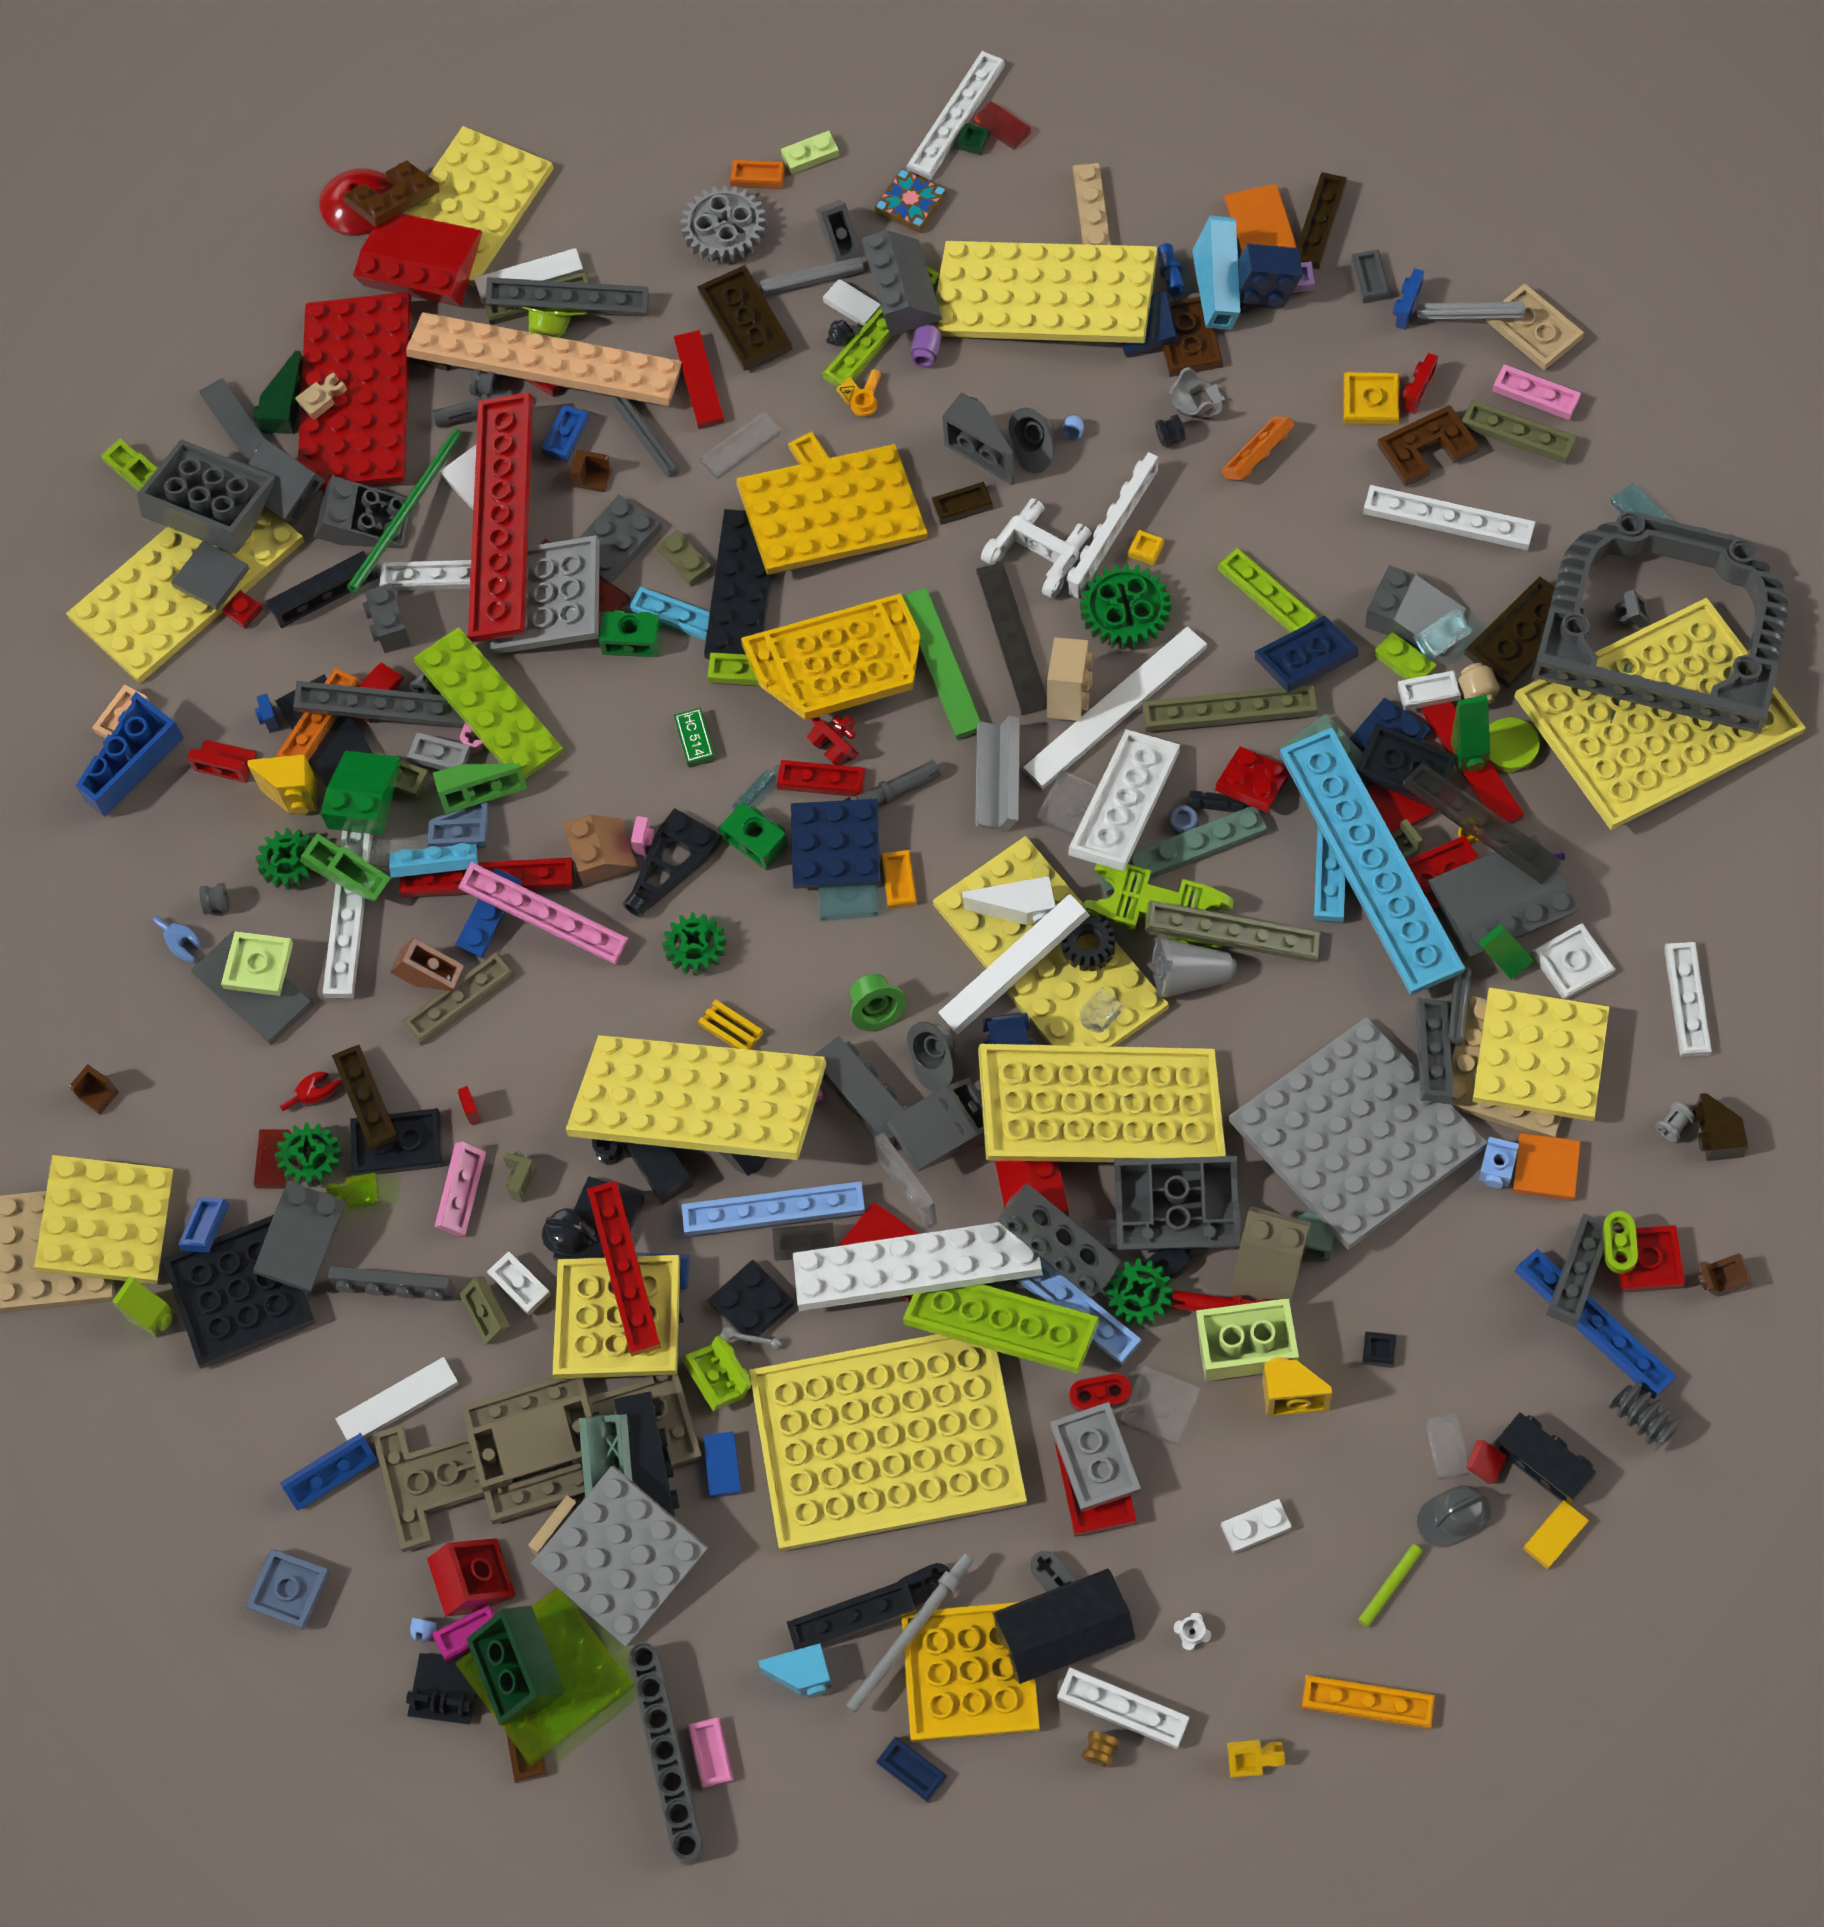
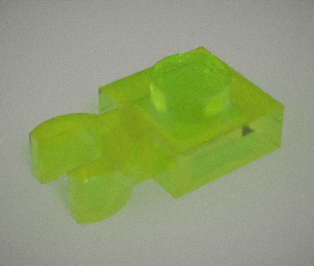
(358, 1192)

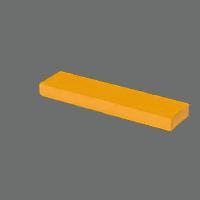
(1368, 1702)

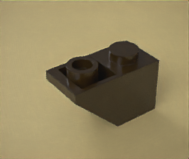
(1721, 1129)

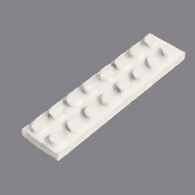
(911, 1265)

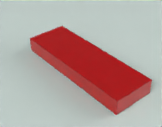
(821, 778)

